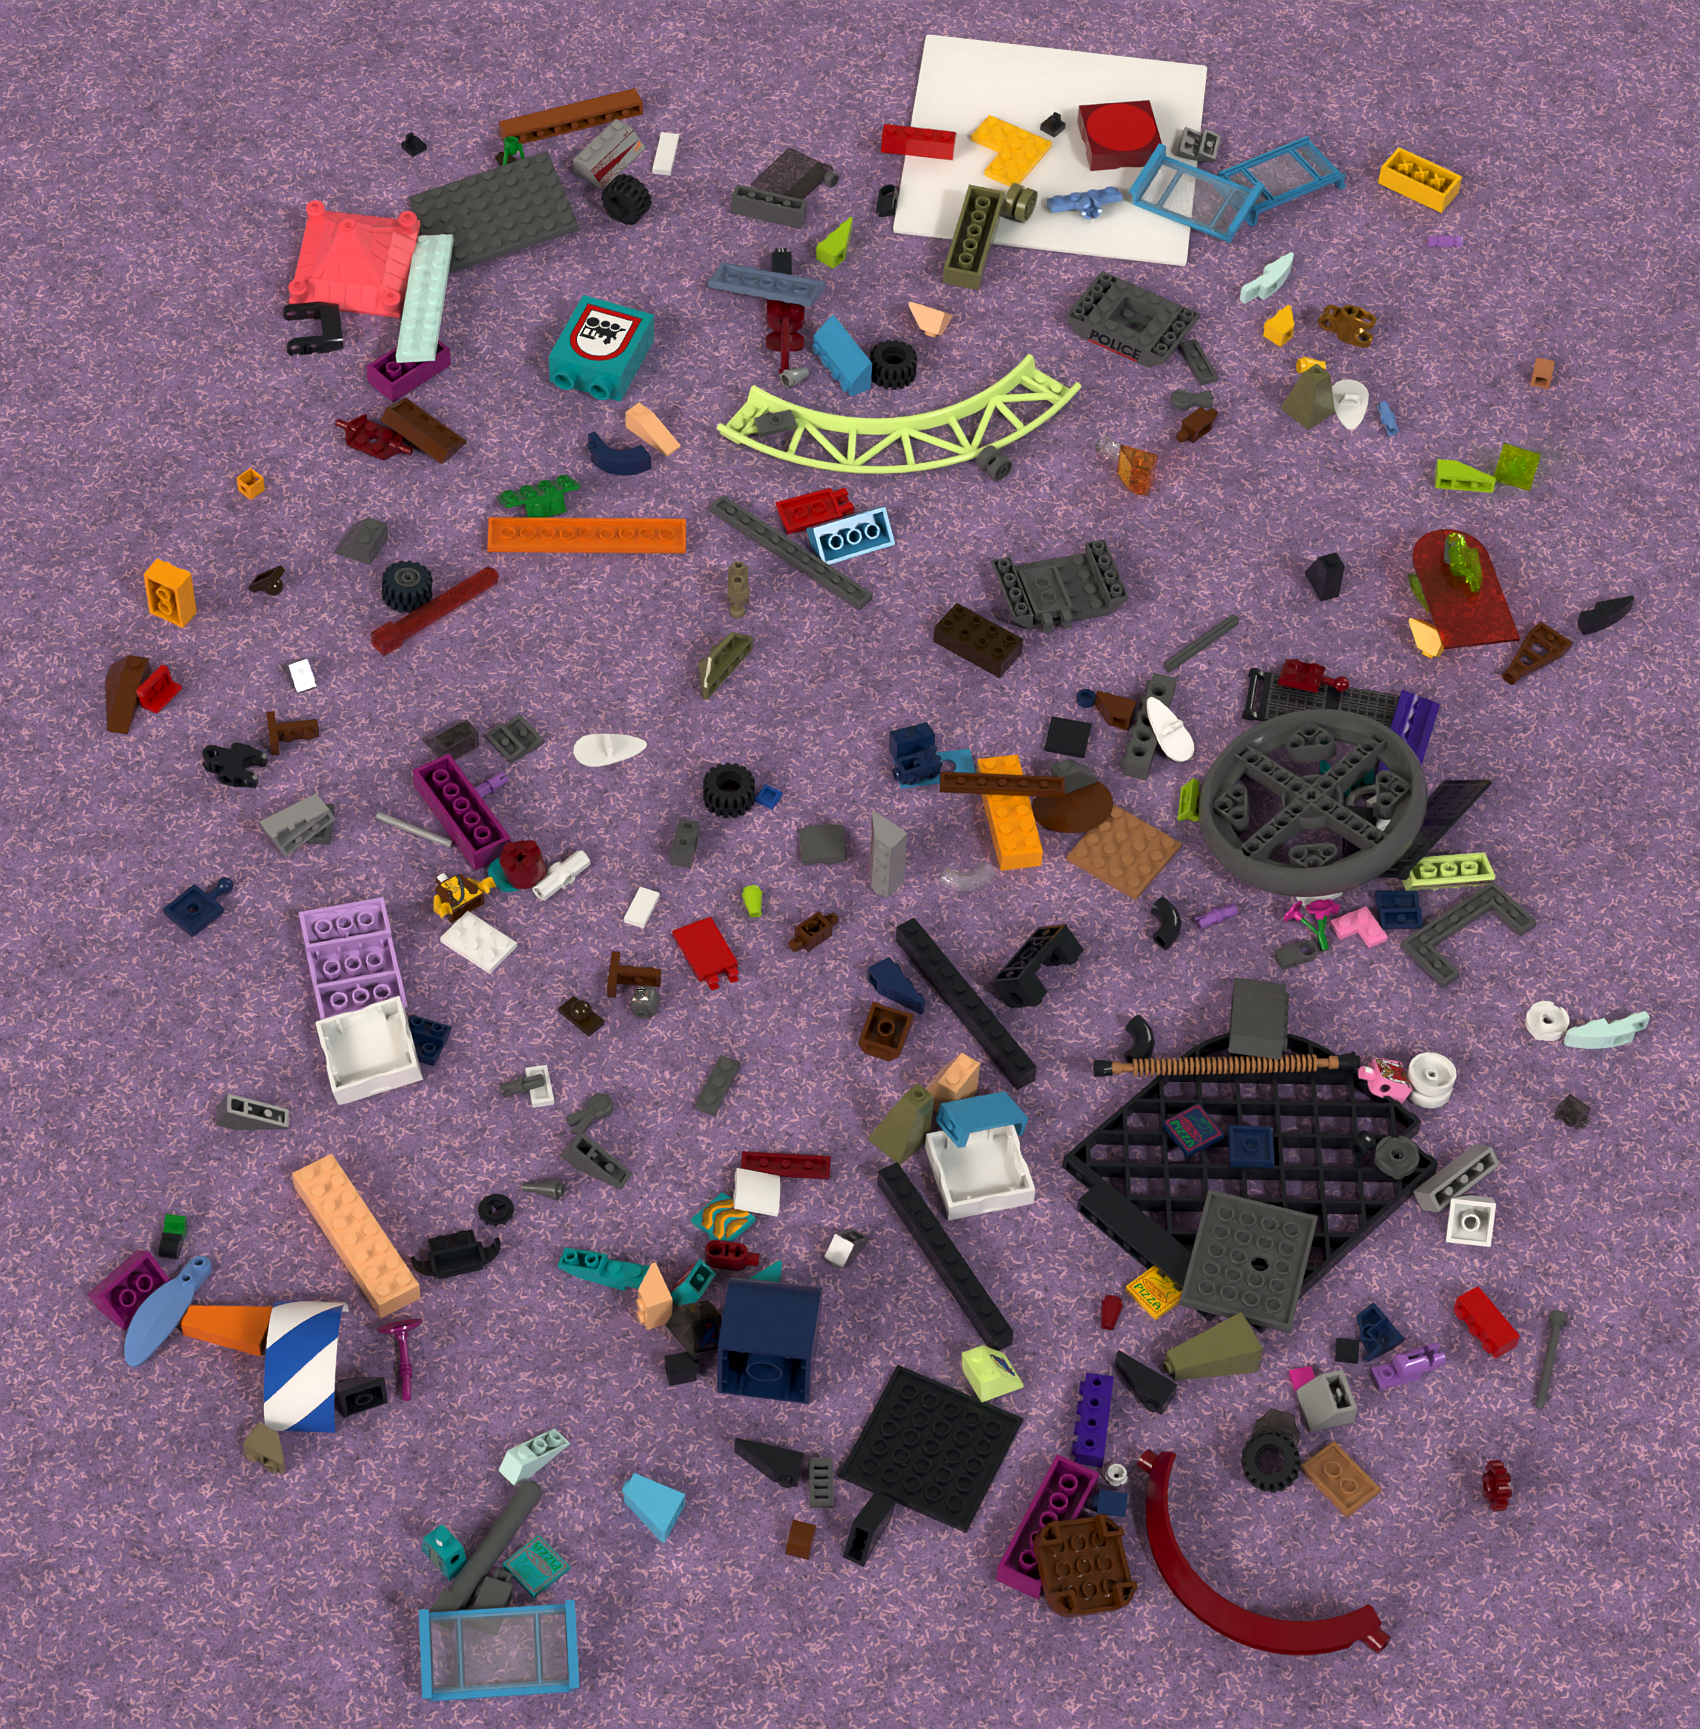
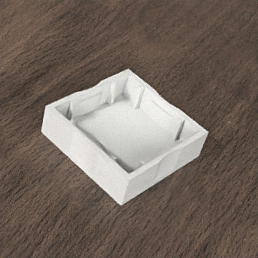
(369, 1051)
(982, 1175)

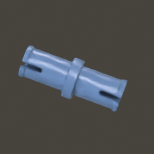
(1387, 418)

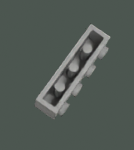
(1456, 1177)

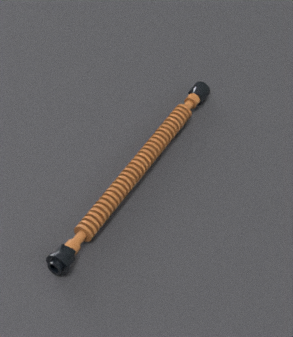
(1345, 1062)

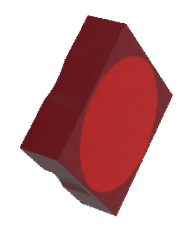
(1118, 134)

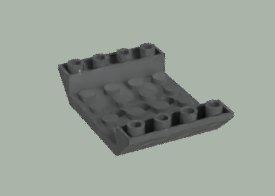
(1088, 578)

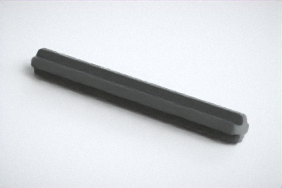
(1201, 643)

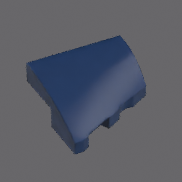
(1373, 1328)

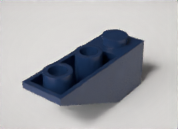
(892, 984)

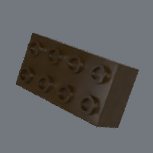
(978, 640)

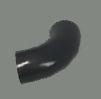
(1169, 923)
(1142, 1037)

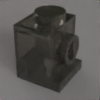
(1573, 1112)

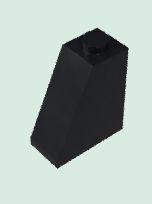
(1326, 576)
(868, 1528)

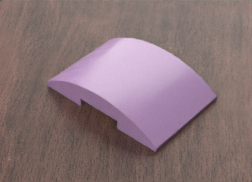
(351, 956)

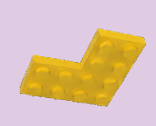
(1017, 150)

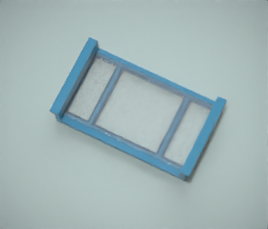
(1285, 175)
(1193, 196)
(498, 1652)

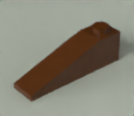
(121, 694)

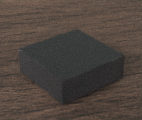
(1347, 1351)

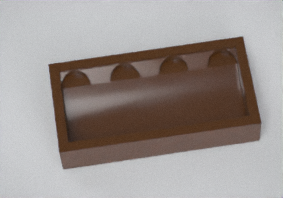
(422, 430)

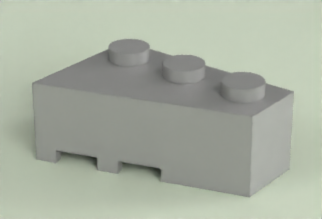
(297, 823)

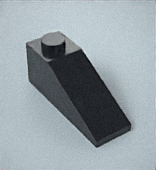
(1149, 1386)
(776, 1463)

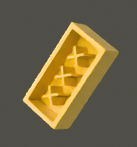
(1420, 179)

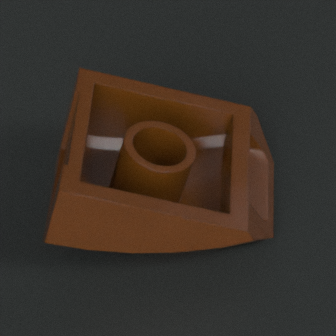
(885, 1032)

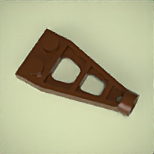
(1545, 637)

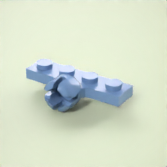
(1087, 203)

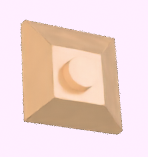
(930, 319)

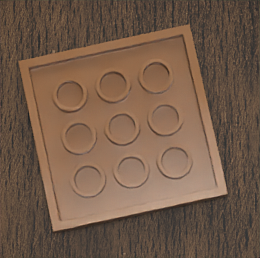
(1124, 852)

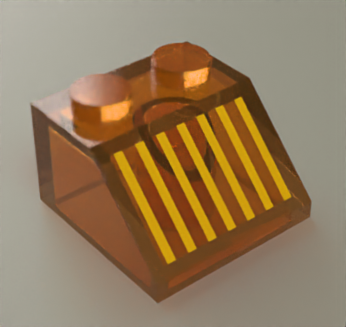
(1137, 469)

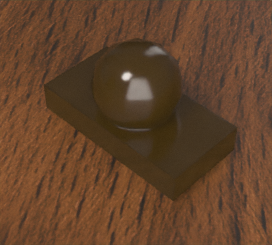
(269, 581)
(581, 1015)

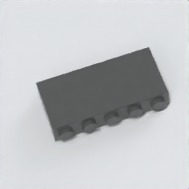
(1258, 1018)

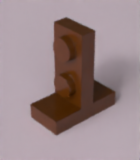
(289, 731)
(630, 975)

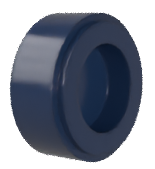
(1086, 698)

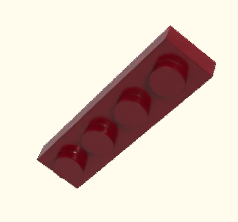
(787, 1164)

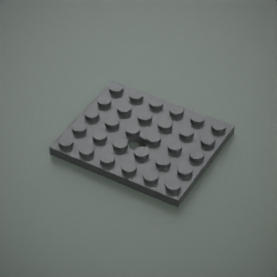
(1228, 1240)

